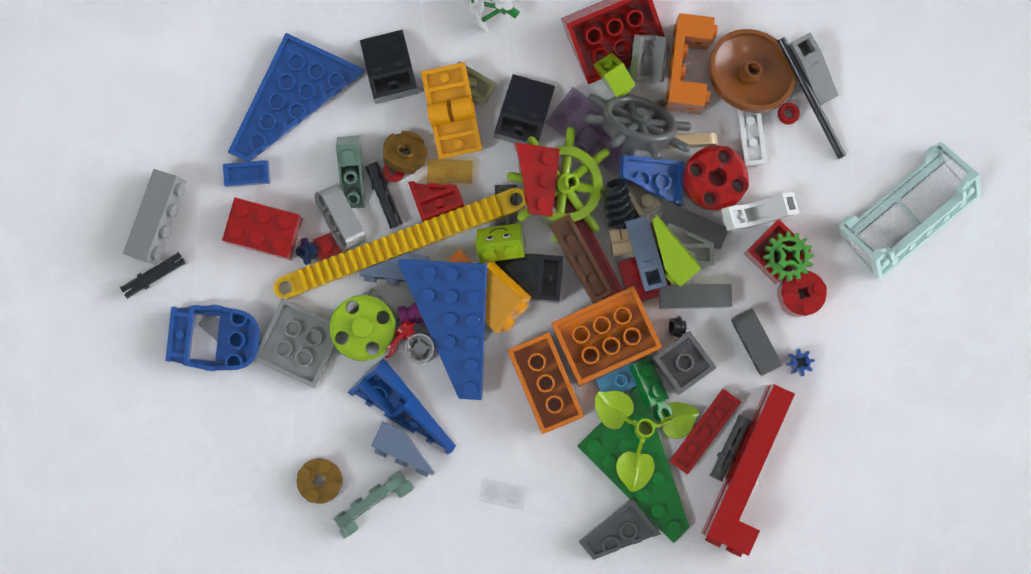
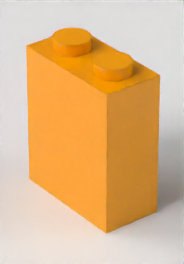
(504, 300)

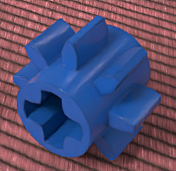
(806, 361)

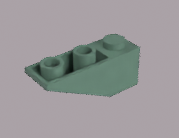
(351, 170)

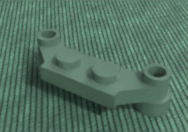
(346, 521)

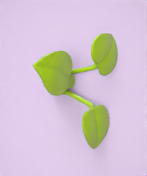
(637, 468)

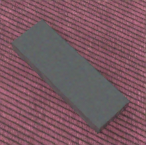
(694, 223)

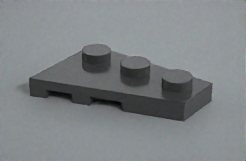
(622, 528)

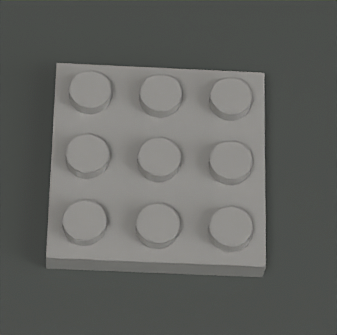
(297, 343)

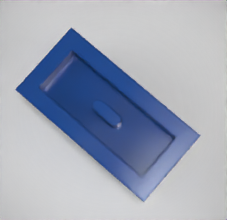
(246, 173)

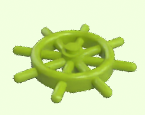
(568, 183)

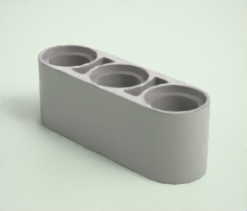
(339, 217)

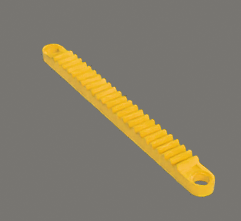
(400, 243)

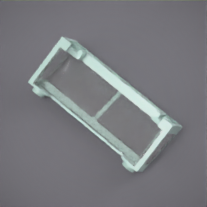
(912, 211)

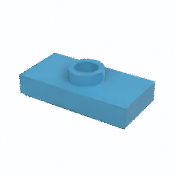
(619, 380)

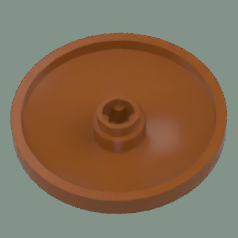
(750, 71)

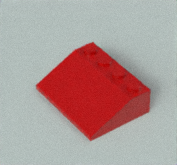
(609, 29)

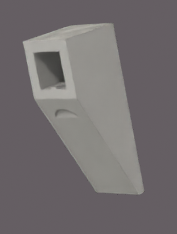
(814, 68)

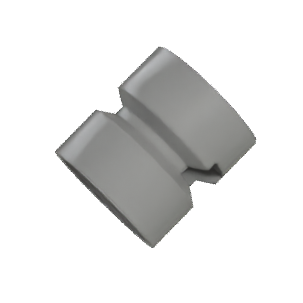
(420, 348)

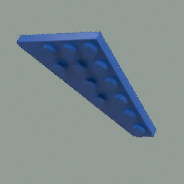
(292, 89)
(454, 311)

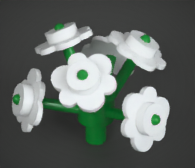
(502, 6)

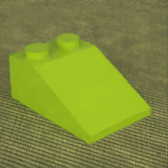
(677, 260)

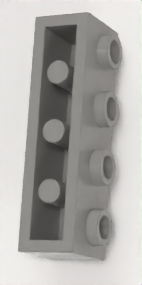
(155, 217)

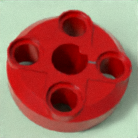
(715, 178)

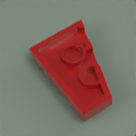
(539, 176)

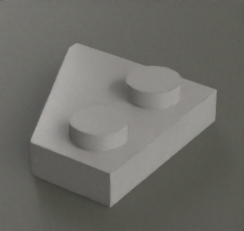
(698, 246)

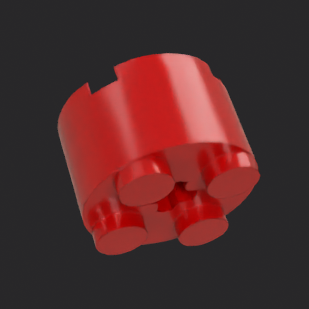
(813, 288)

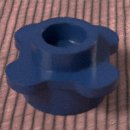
(307, 251)

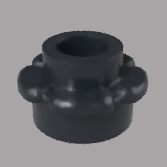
(677, 327)

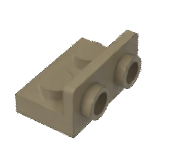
(642, 201)

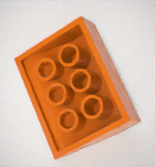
(606, 336)

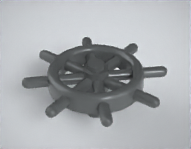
(636, 121)

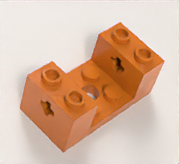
(688, 32)

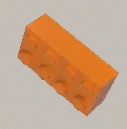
(545, 383)

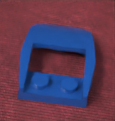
(236, 339)

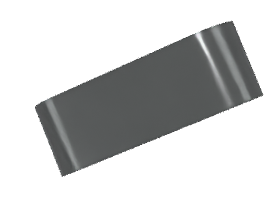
(756, 342)

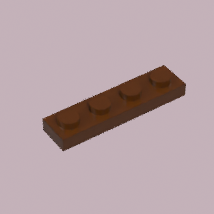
(580, 258)

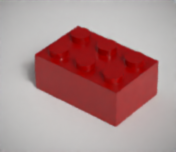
(262, 228)

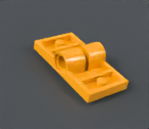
(451, 110)

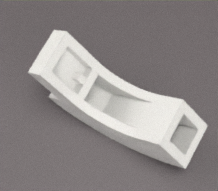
(760, 212)

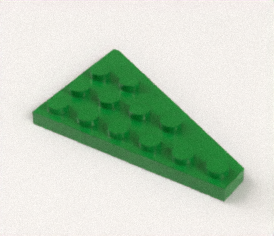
(659, 496)

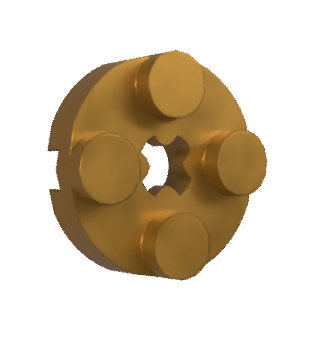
(404, 163)
(313, 492)

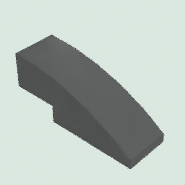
(695, 296)

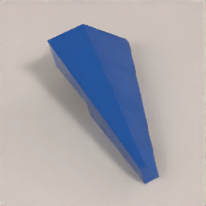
(387, 391)

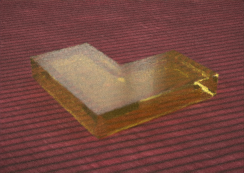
(449, 171)

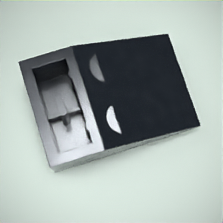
(388, 67)
(524, 110)
(536, 275)

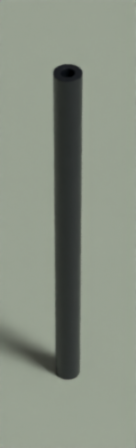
(808, 92)

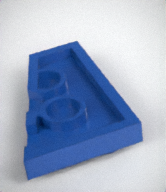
(657, 177)

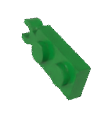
(651, 387)

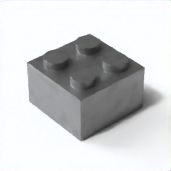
(683, 363)

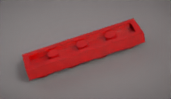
(704, 431)

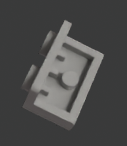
(649, 57)

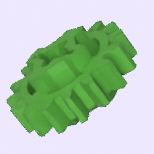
(796, 263)

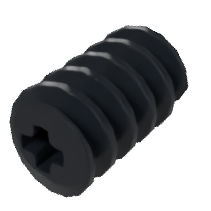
(618, 203)

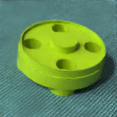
(362, 328)

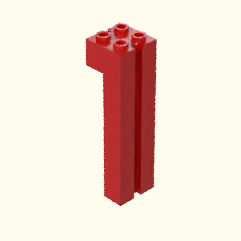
(723, 521)

